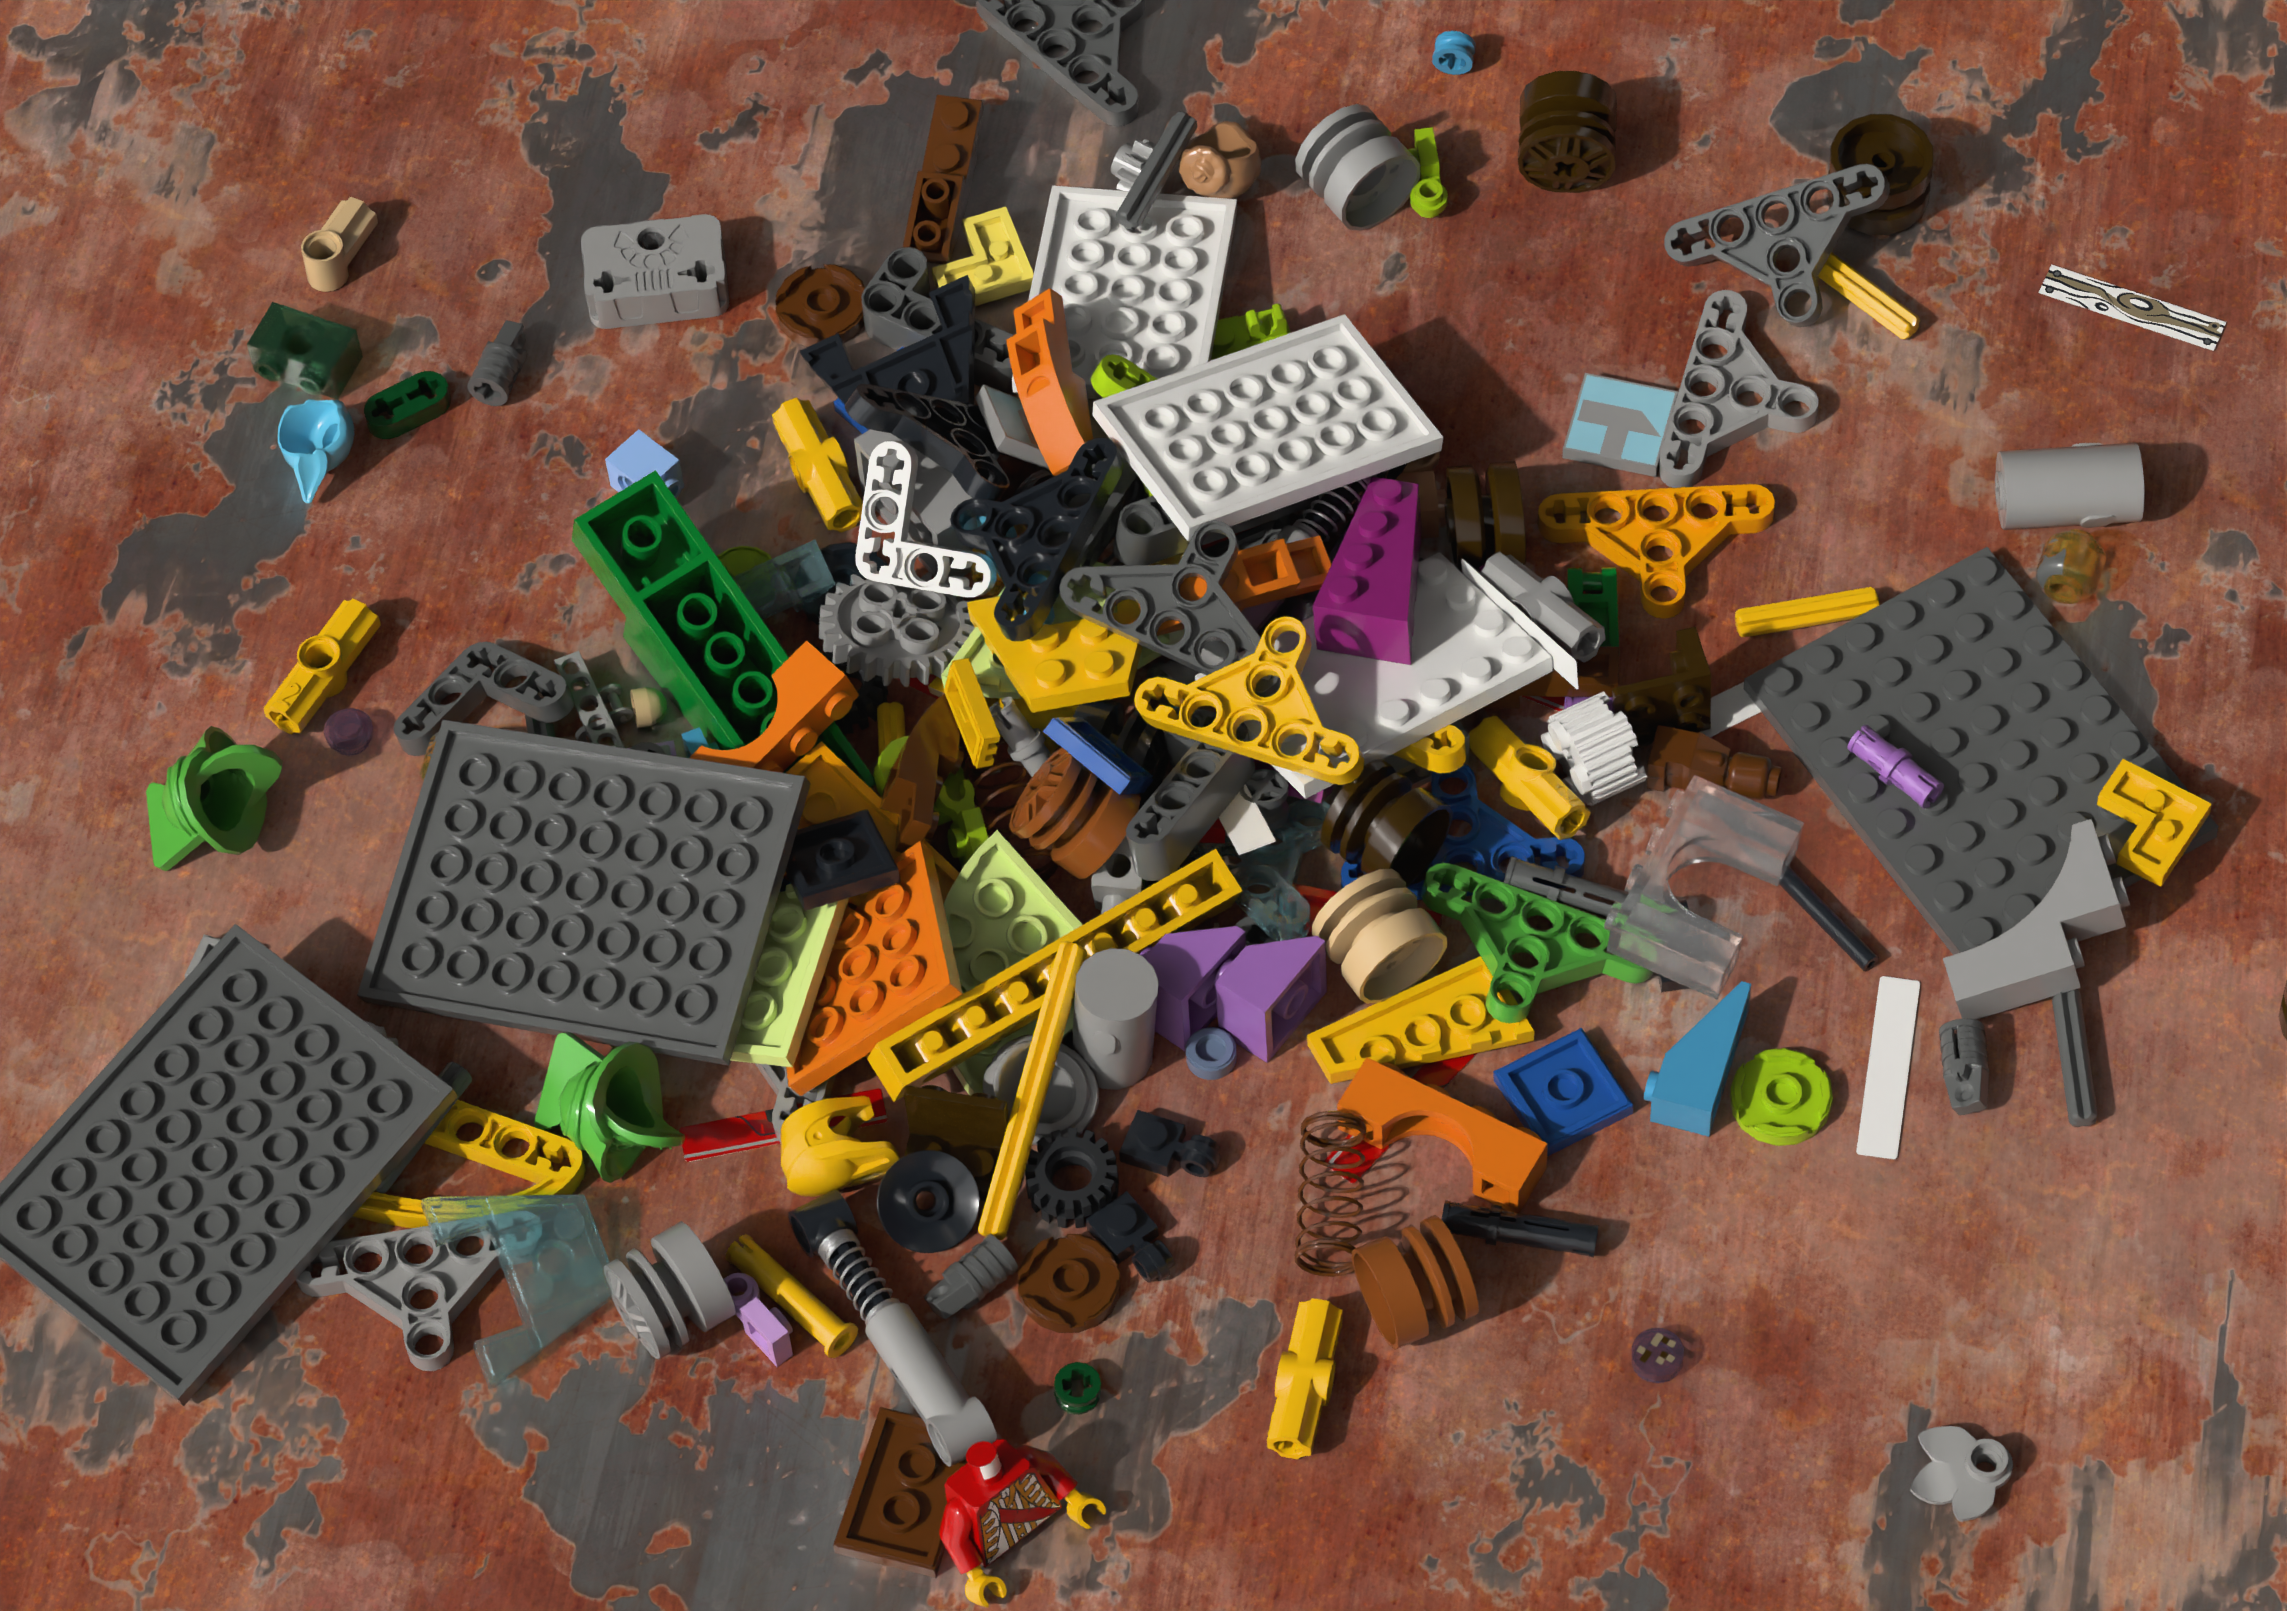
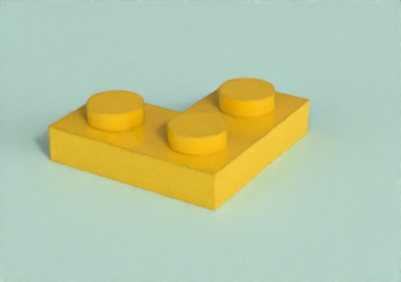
(2164, 819)

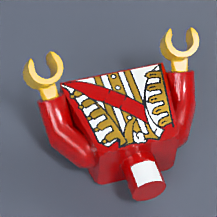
(1000, 1501)

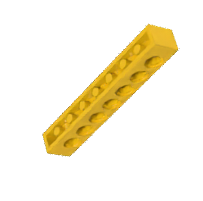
(1016, 994)

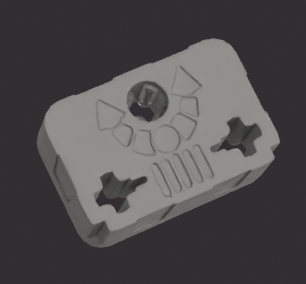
(655, 271)

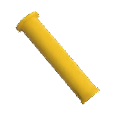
(792, 1296)

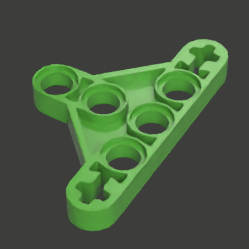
(1506, 933)

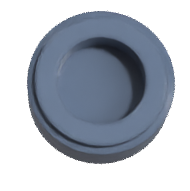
(1211, 1053)

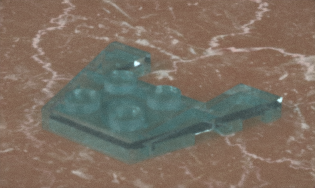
(548, 1259)

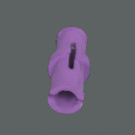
(1895, 766)

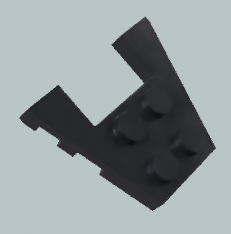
(931, 367)

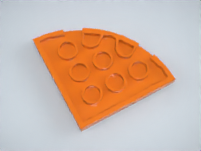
(883, 972)

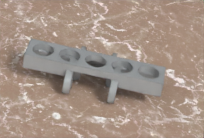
(598, 697)

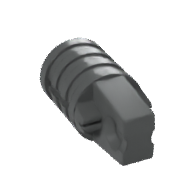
(499, 365)
(1965, 1064)
(971, 1277)

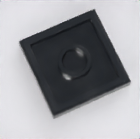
(839, 860)

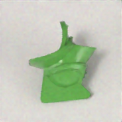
(211, 798)
(605, 1103)

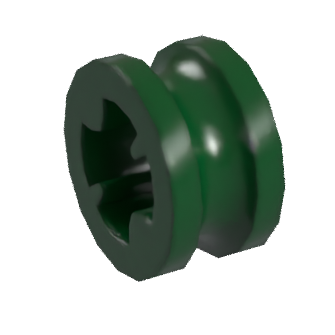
(1064, 1380)

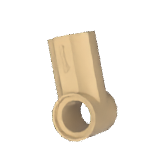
(334, 246)

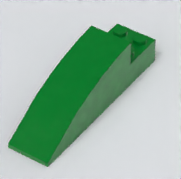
(690, 618)

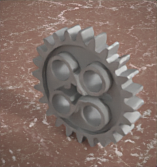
(893, 629)

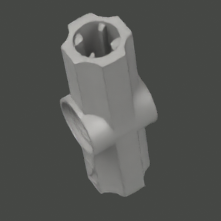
(1547, 605)

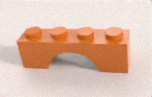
(809, 700)
(1394, 1106)

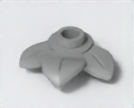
(1954, 1474)

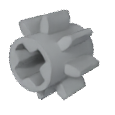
(1130, 161)

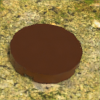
(820, 304)
(1069, 1283)

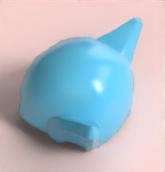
(315, 440)

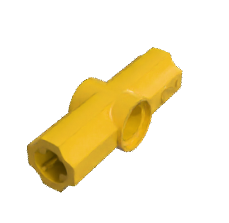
(818, 464)
(309, 686)
(1528, 778)
(1305, 1378)

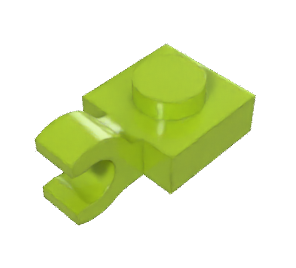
(968, 827)

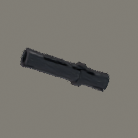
(1520, 1228)

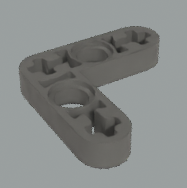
(475, 681)

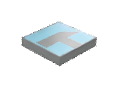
(1619, 424)
(1009, 425)

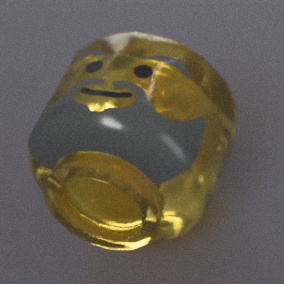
(2071, 566)

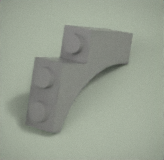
(2043, 949)

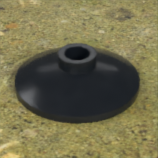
(953, 1206)

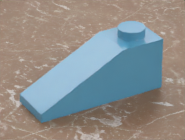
(1698, 1067)

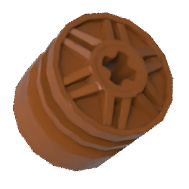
(1073, 812)
(1424, 1278)

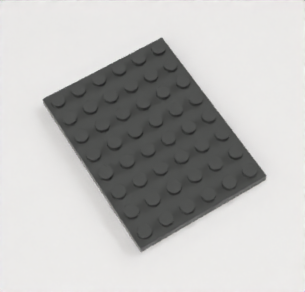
(1989, 708)
(585, 890)
(212, 1162)

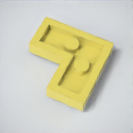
(998, 258)

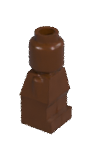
(1683, 753)

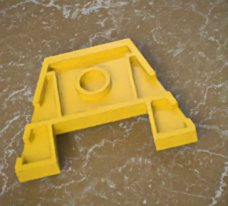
(1064, 660)

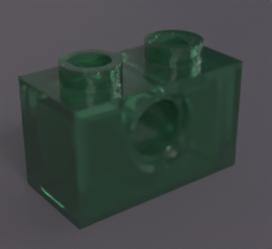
(304, 351)

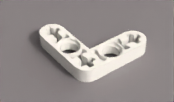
(902, 551)

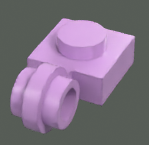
(765, 1327)

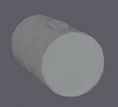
(2069, 486)
(1115, 1016)

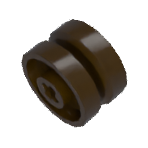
(1901, 154)
(1483, 517)

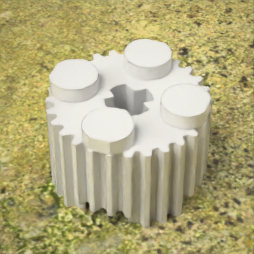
(1594, 749)

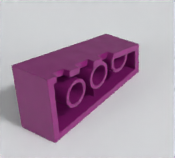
(1373, 578)

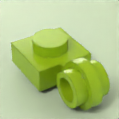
(1429, 195)

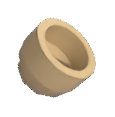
(648, 706)

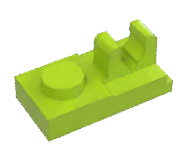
(1249, 330)

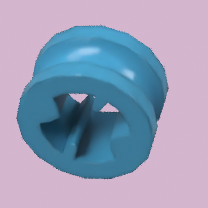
(1453, 52)

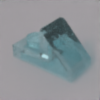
(786, 581)

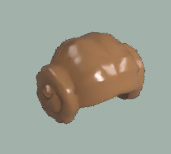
(1221, 162)

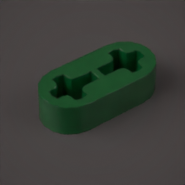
(407, 405)

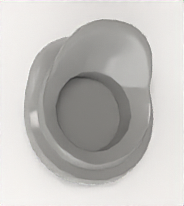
(1070, 1095)

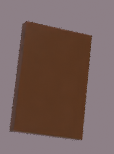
(897, 1498)

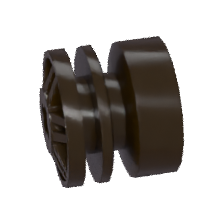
(1567, 132)
(1386, 823)

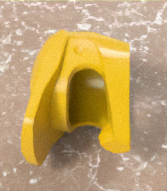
(827, 1158)

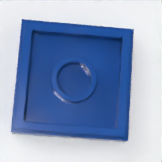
(1099, 755)
(1563, 1091)

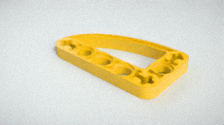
(488, 1151)

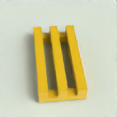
(971, 713)

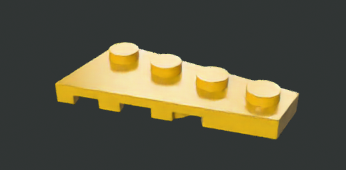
(1420, 1025)

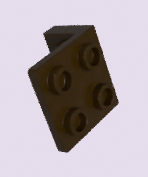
(1670, 700)
(958, 1125)

